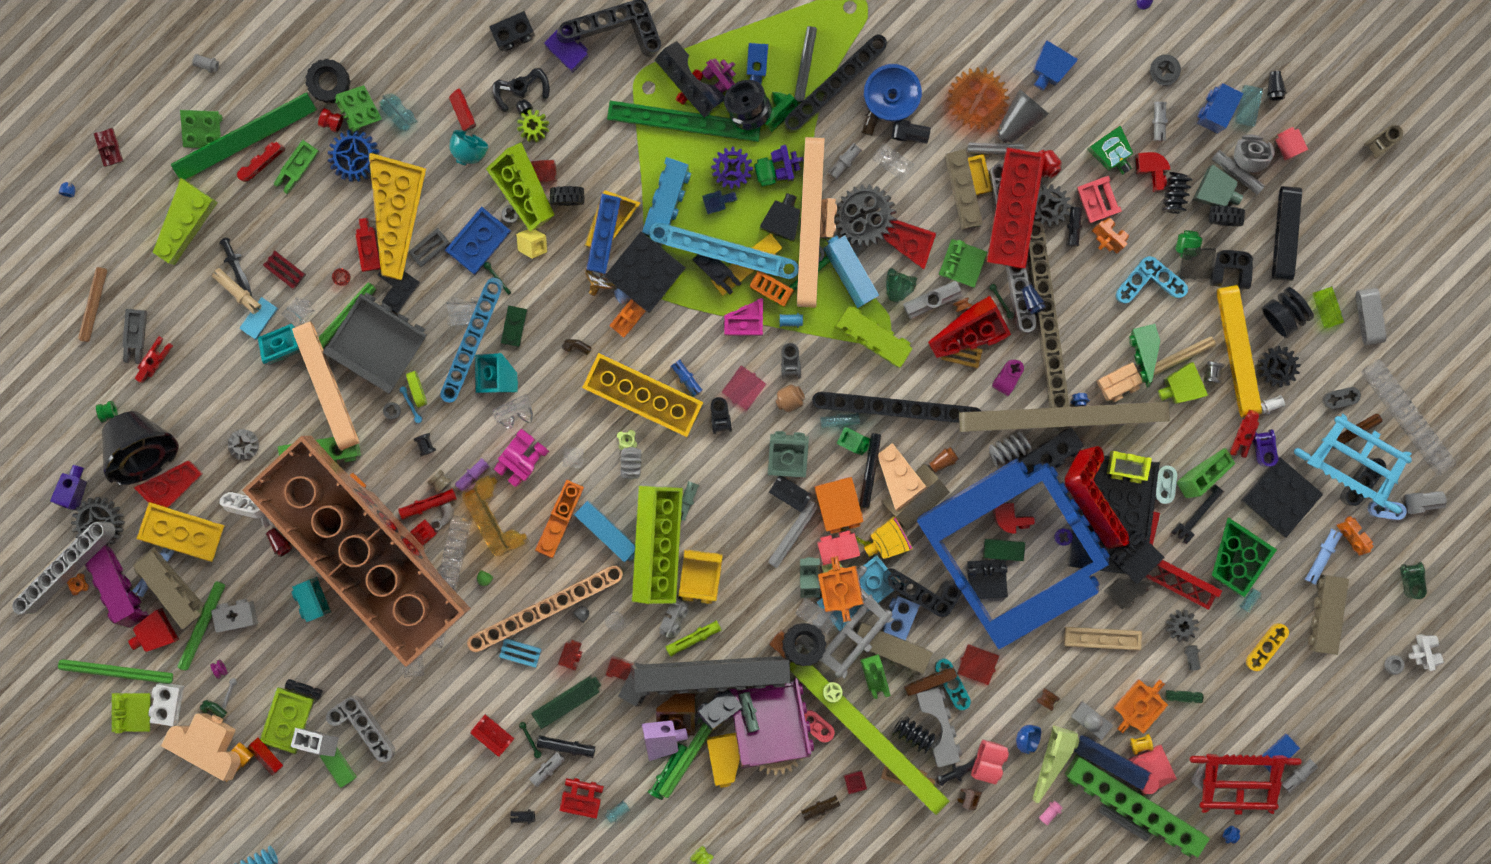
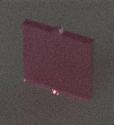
(744, 387)

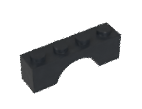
(703, 96)

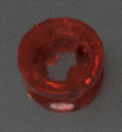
(347, 277)

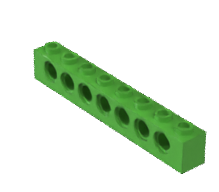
(1196, 840)

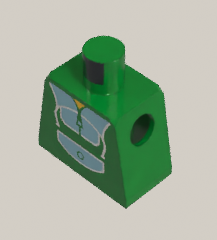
(1113, 150)

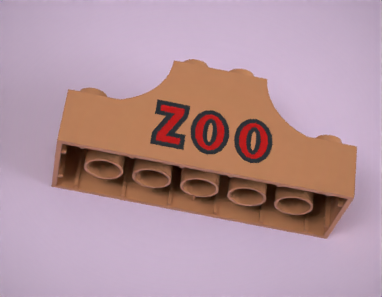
(357, 548)

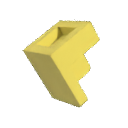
(531, 243)

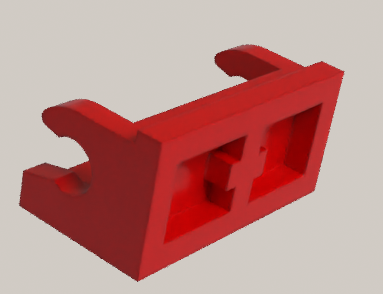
(492, 735)

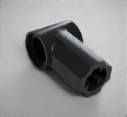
(905, 130)

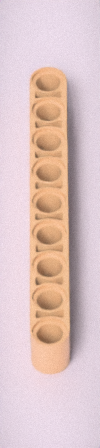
(810, 222)
(535, 609)

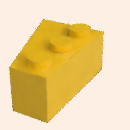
(626, 209)

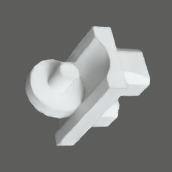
(1423, 653)

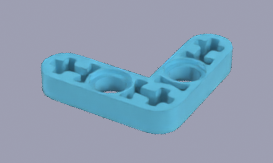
(1146, 274)

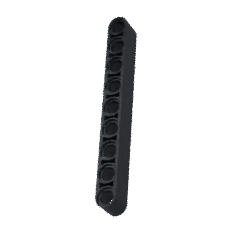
(887, 407)

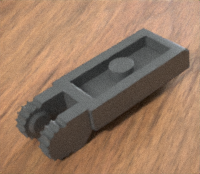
(134, 334)

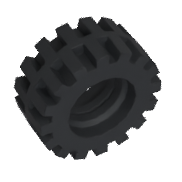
(567, 196)
(1226, 216)

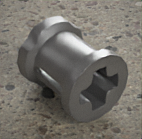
(1214, 372)

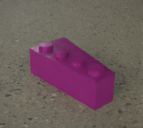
(115, 589)

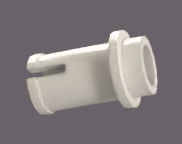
(1272, 404)

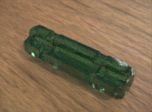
(1184, 696)

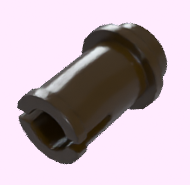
(870, 123)

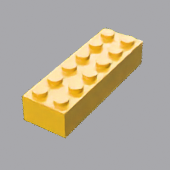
(642, 395)

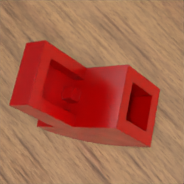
(1155, 164)
(1005, 518)

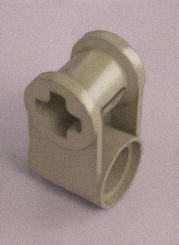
(1382, 142)

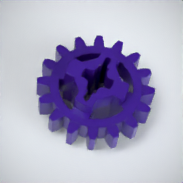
(726, 161)

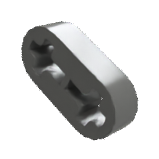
(1341, 393)

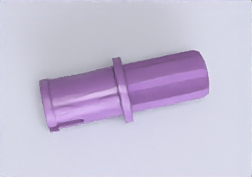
(472, 474)

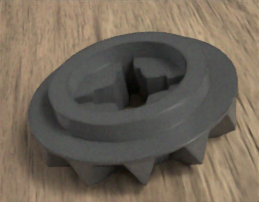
(1173, 66)

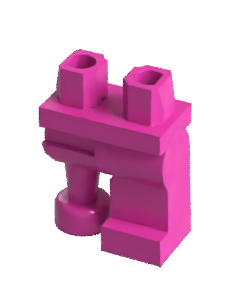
(516, 461)

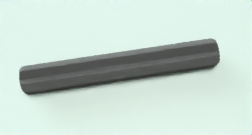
(805, 63)

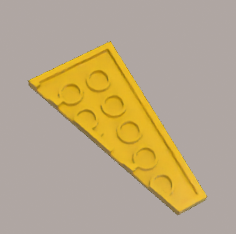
(396, 202)

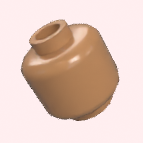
(790, 398)

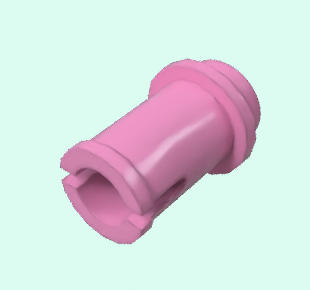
(1051, 812)

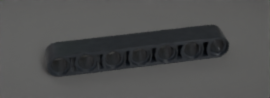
(839, 75)

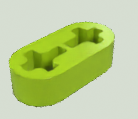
(416, 389)

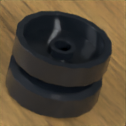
(747, 104)

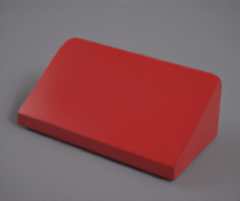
(462, 110)
(265, 756)

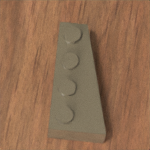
(169, 587)

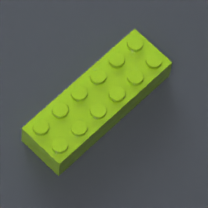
(657, 544)

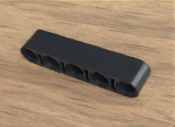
(1286, 233)

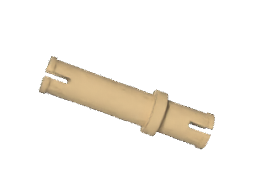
(243, 297)

